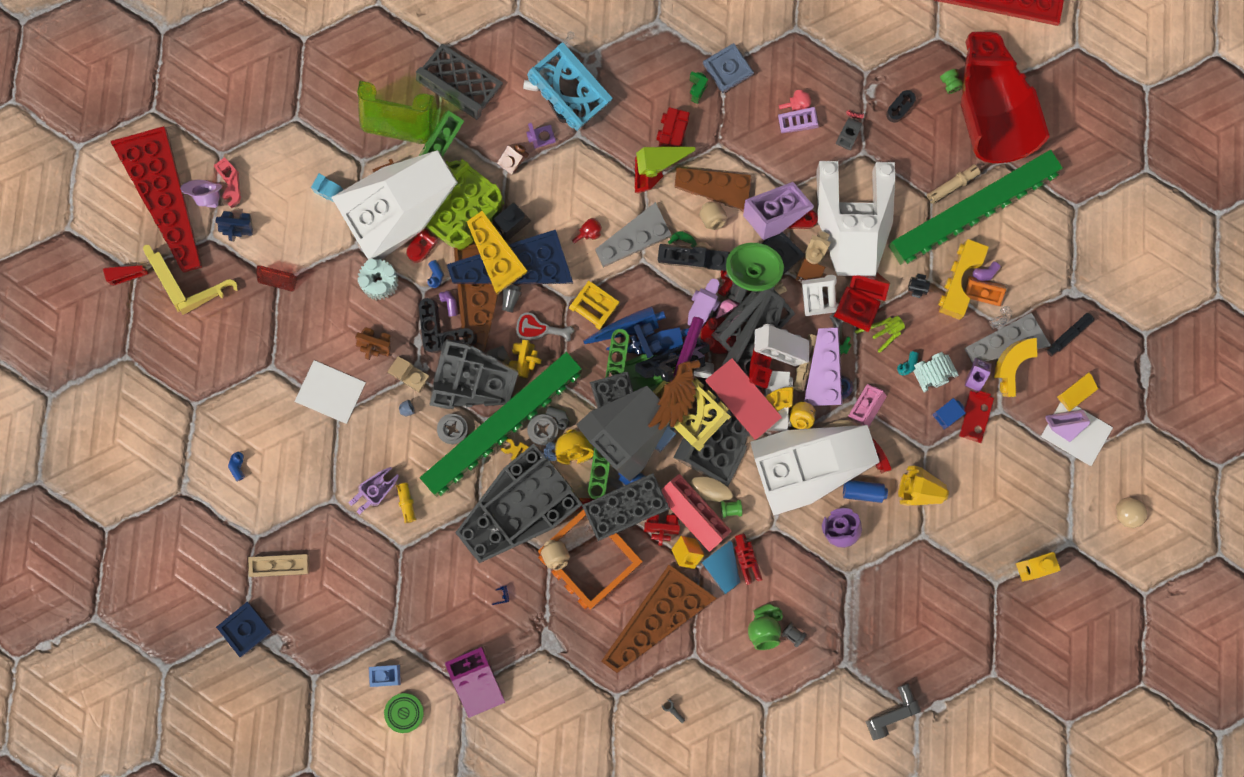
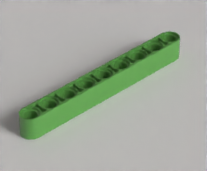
(611, 367)

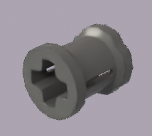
(793, 634)

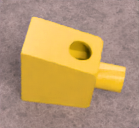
(1039, 566)

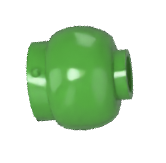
(764, 632)

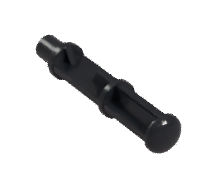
(1071, 333)

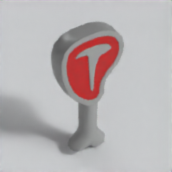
(532, 329)

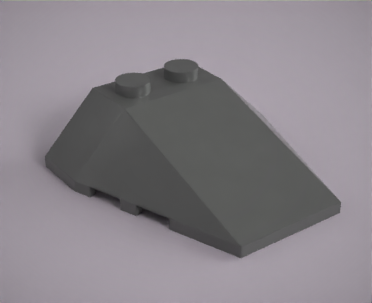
(470, 378)

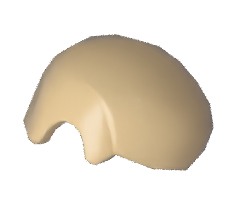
(1131, 512)

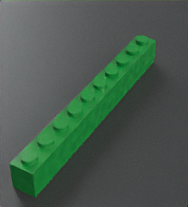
(975, 207)
(501, 424)

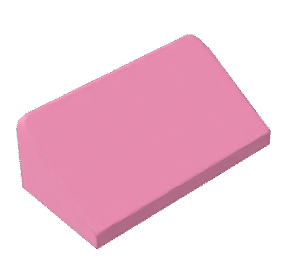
(867, 405)

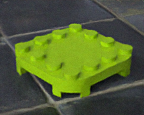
(468, 198)

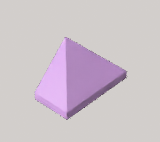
(1068, 424)

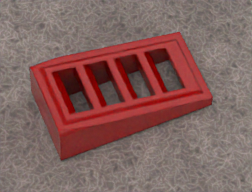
(119, 275)

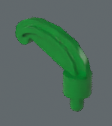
(684, 237)

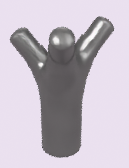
(837, 323)

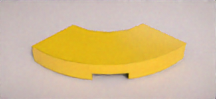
(781, 398)

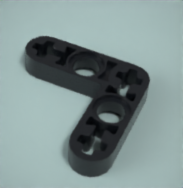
(439, 337)

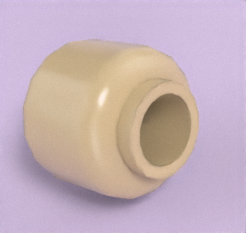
(713, 215)
(555, 554)

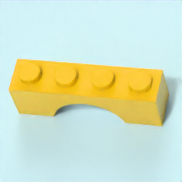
(955, 300)

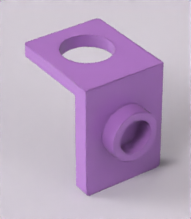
(533, 136)

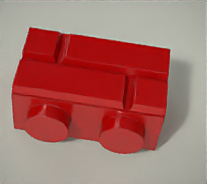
(674, 128)

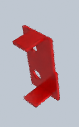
(975, 416)

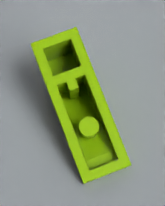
(656, 159)

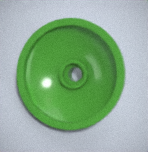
(757, 260)

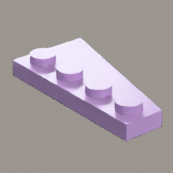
(824, 379)

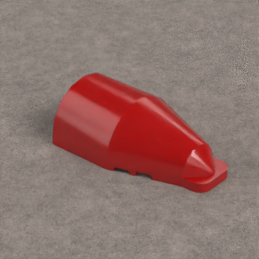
(998, 103)

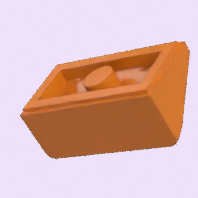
(985, 291)

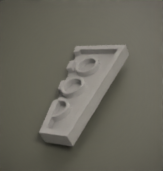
(993, 345)

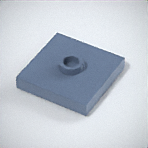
(728, 68)

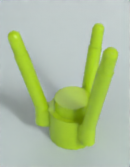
(892, 326)

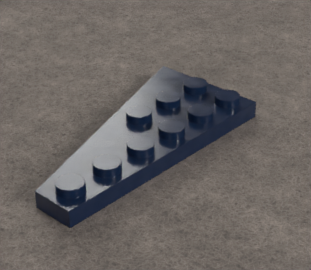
(538, 254)

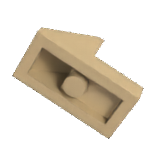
(408, 374)

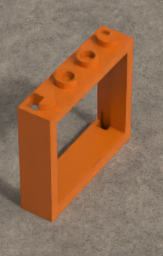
(570, 585)

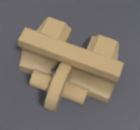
(817, 248)

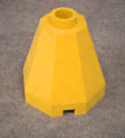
(921, 488)

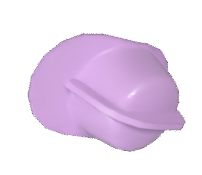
(203, 192)

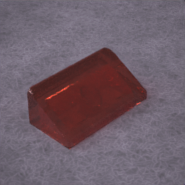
(276, 278)

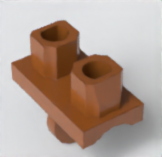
(372, 345)

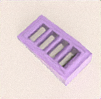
(799, 127)

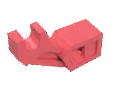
(233, 188)

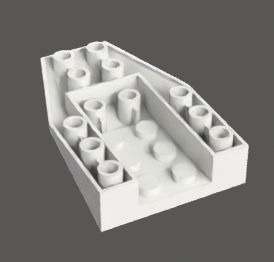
(395, 202)

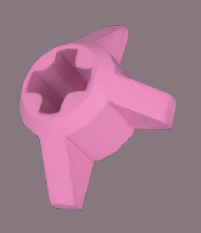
(726, 307)

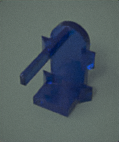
(505, 596)

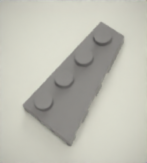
(636, 236)

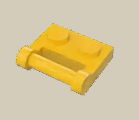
(598, 300)

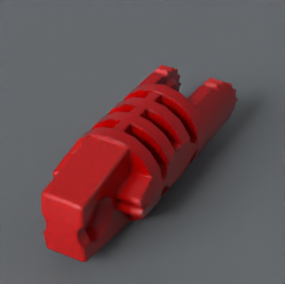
(747, 558)

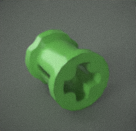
(731, 508)

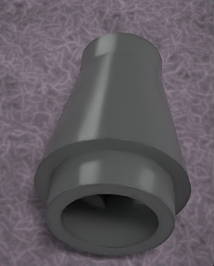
(510, 297)

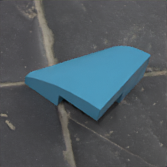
(723, 567)

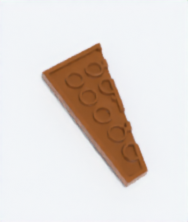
(476, 302)
(664, 609)

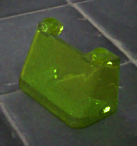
(394, 119)

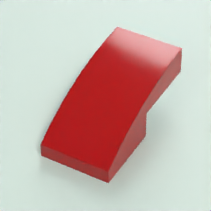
(759, 369)

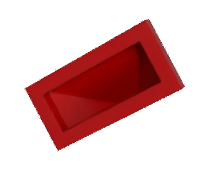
(645, 183)
(872, 286)

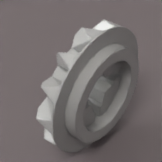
(450, 420)
(543, 420)

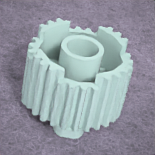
(372, 270)
(935, 372)

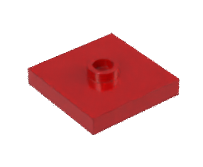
(857, 309)

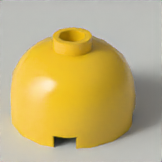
(573, 446)

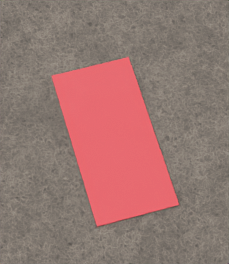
(743, 399)

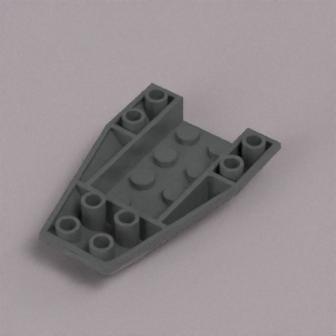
(518, 506)

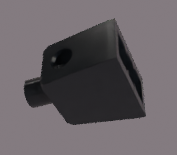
(510, 221)

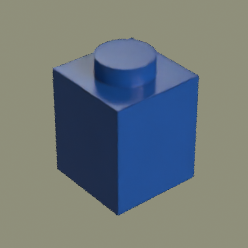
(949, 413)

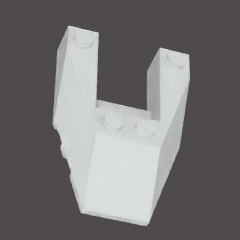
(856, 229)

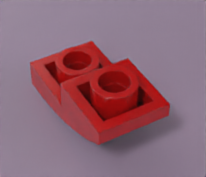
(883, 465)

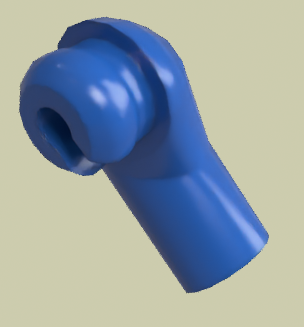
(437, 275)
(235, 464)

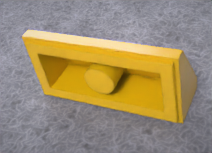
(1078, 392)

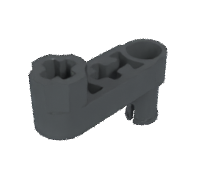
(877, 724)

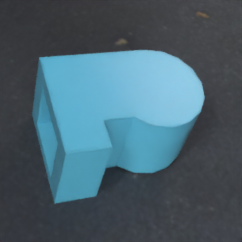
(325, 187)

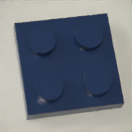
(244, 629)

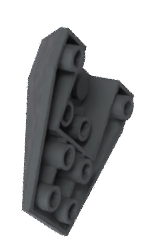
(622, 431)

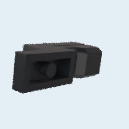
(692, 257)

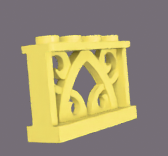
(690, 432)

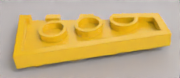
(497, 256)

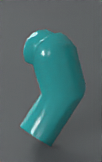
(908, 367)

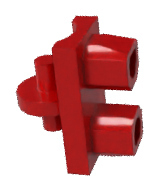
(671, 528)

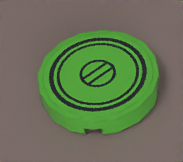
(404, 713)

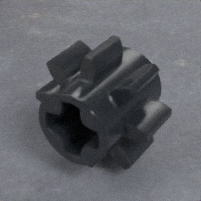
(918, 285)

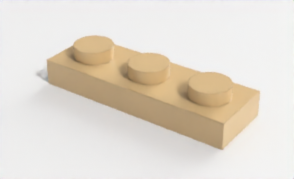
(278, 565)

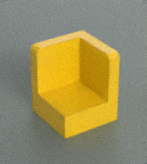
(687, 552)

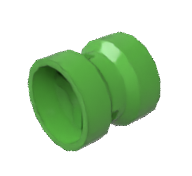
(952, 81)

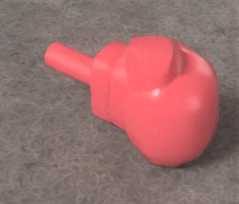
(799, 101)

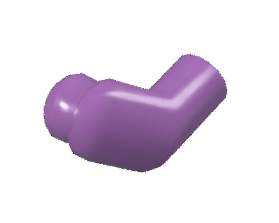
(986, 274)
(451, 302)

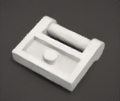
(814, 295)

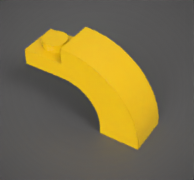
(1009, 362)

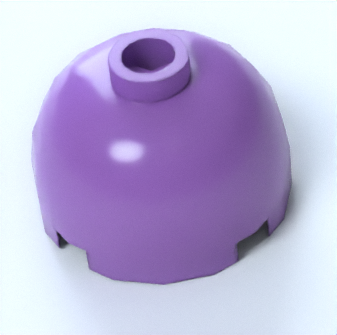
(842, 527)

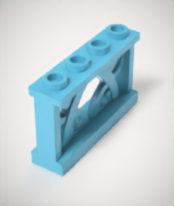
(569, 61)

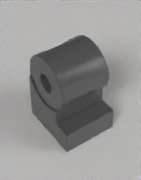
(849, 134)

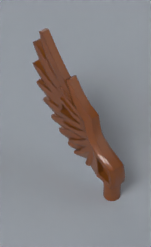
(676, 396)

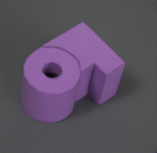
(978, 374)

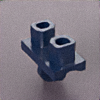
(234, 227)
(649, 348)

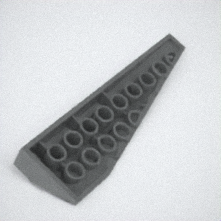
(727, 445)

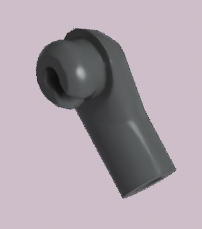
(560, 416)

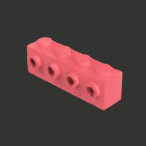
(695, 513)

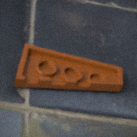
(716, 186)

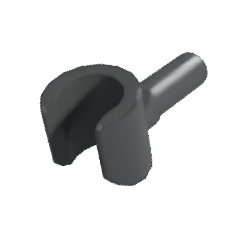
(673, 711)

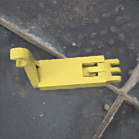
(173, 290)

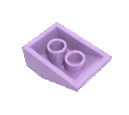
(776, 209)

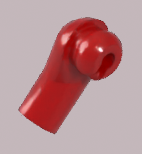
(726, 284)

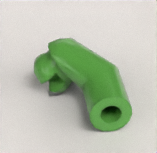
(770, 610)

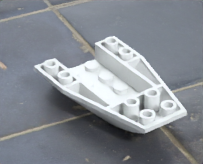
(811, 463)

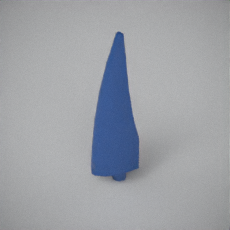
(627, 323)
(668, 339)

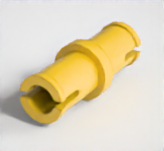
(406, 503)

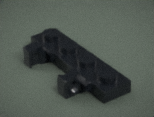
(661, 364)

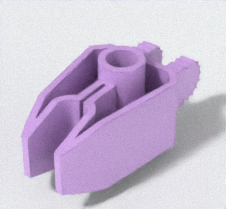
(704, 301)
(371, 492)

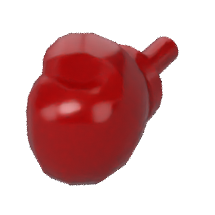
(589, 229)

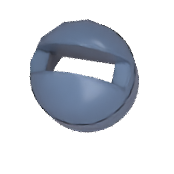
(406, 408)

